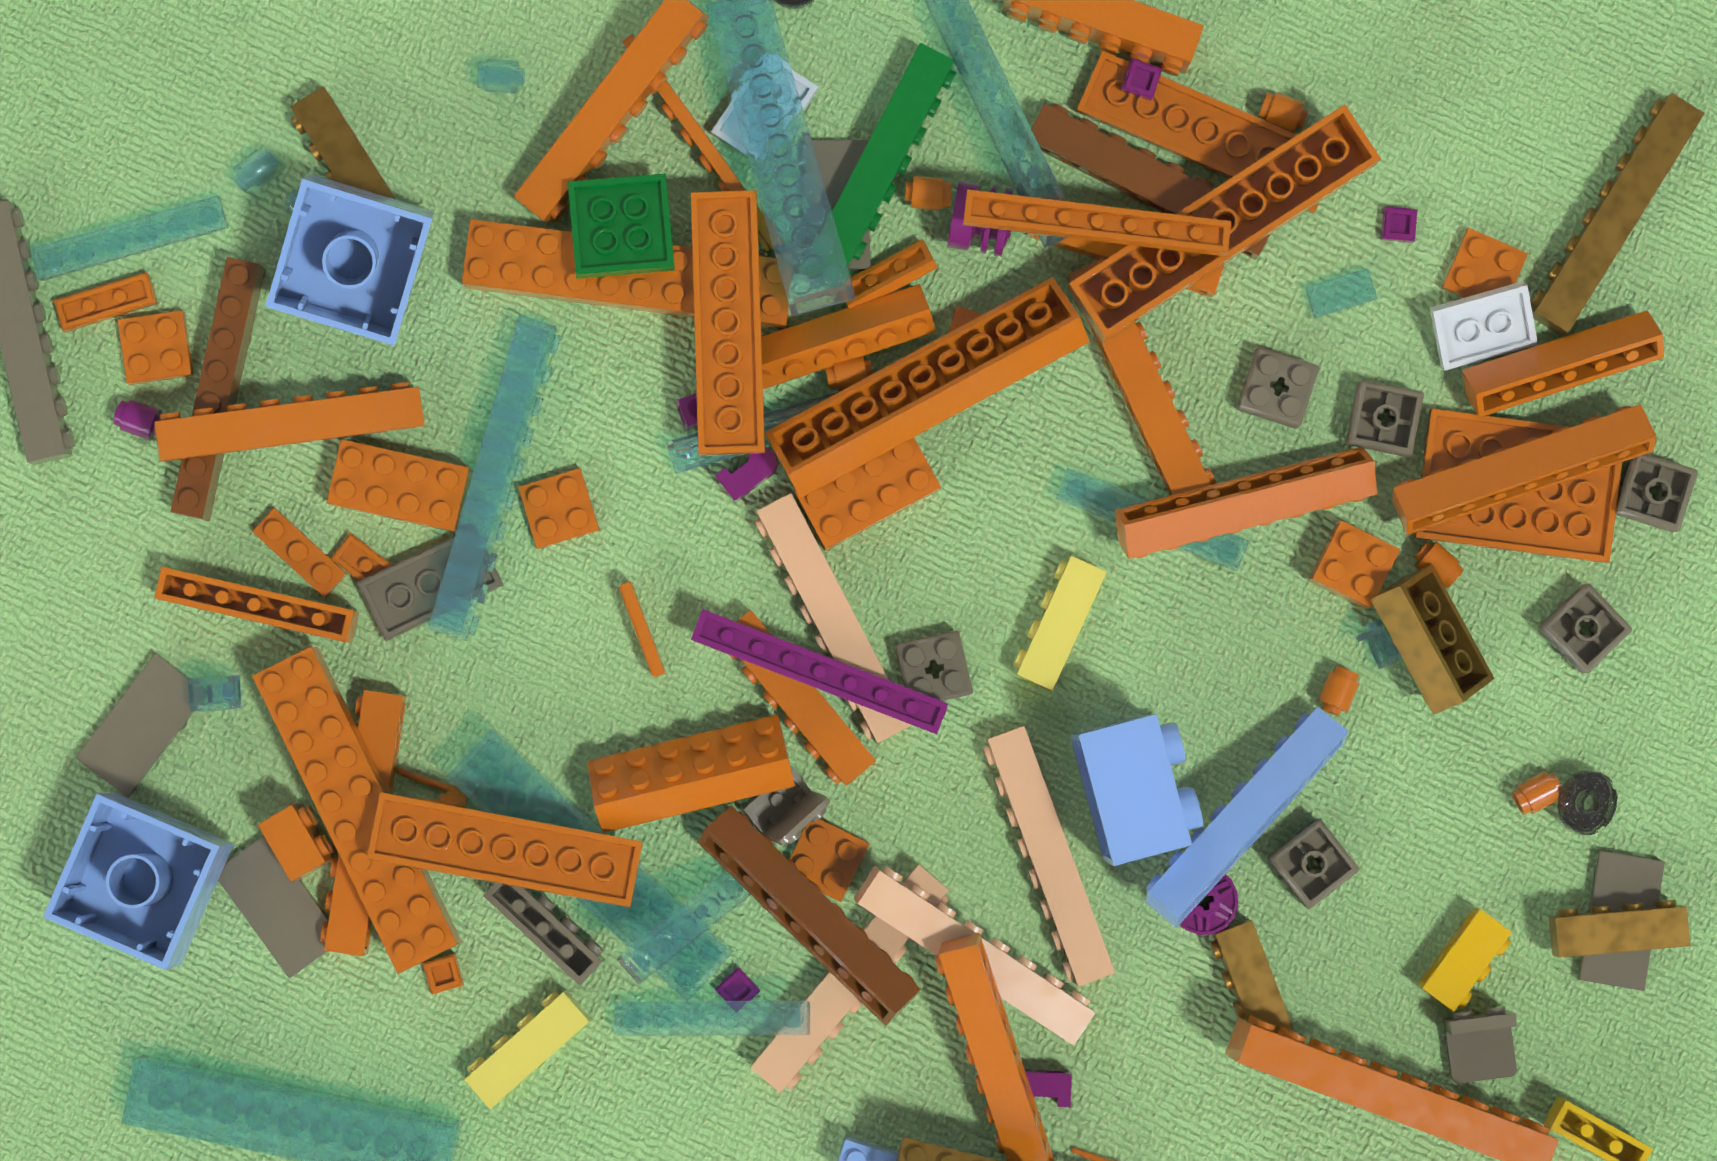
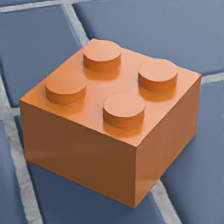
(1353, 564)
(297, 841)

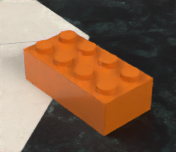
(399, 486)
(869, 494)

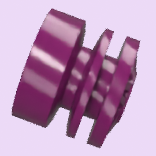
(962, 235)
(1218, 910)

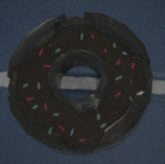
(1572, 800)

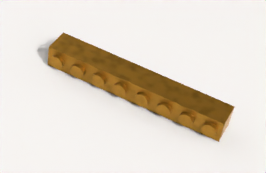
(1616, 213)

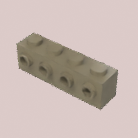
(547, 930)

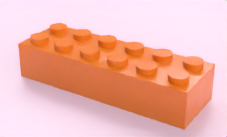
(1117, 27)
(690, 773)

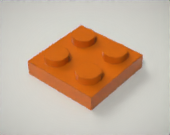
(1482, 265)
(155, 347)
(558, 508)
(828, 857)

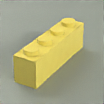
(1060, 623)
(527, 1049)

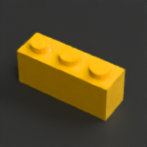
(1465, 960)
(1594, 1133)

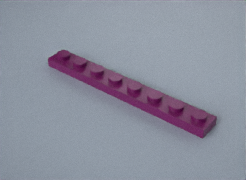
(819, 671)

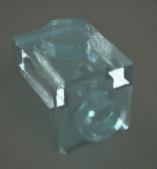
(1380, 644)

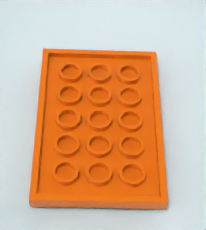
(1558, 521)

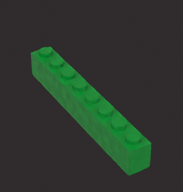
(889, 148)

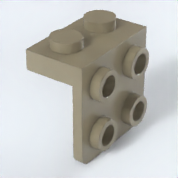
(785, 811)
(1480, 1044)

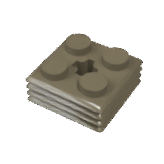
(1258, 396)
(1402, 406)
(1673, 481)
(1606, 628)
(945, 650)
(1334, 863)

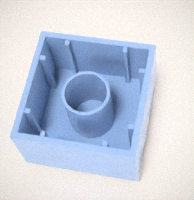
(349, 258)
(1134, 788)
(138, 880)

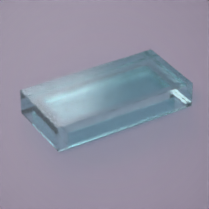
(1341, 293)

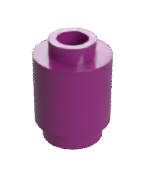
(136, 419)

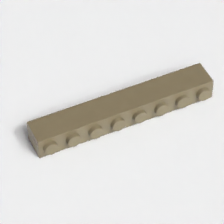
(27, 349)

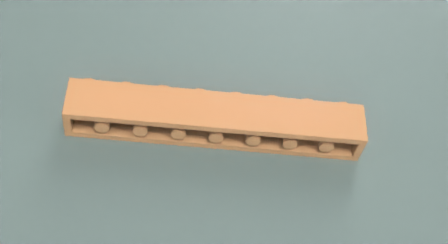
(823, 602)
(1050, 857)
(1016, 979)
(832, 1000)

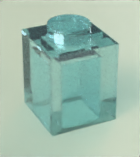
(214, 693)

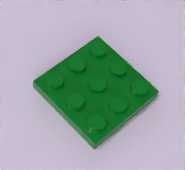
(621, 226)

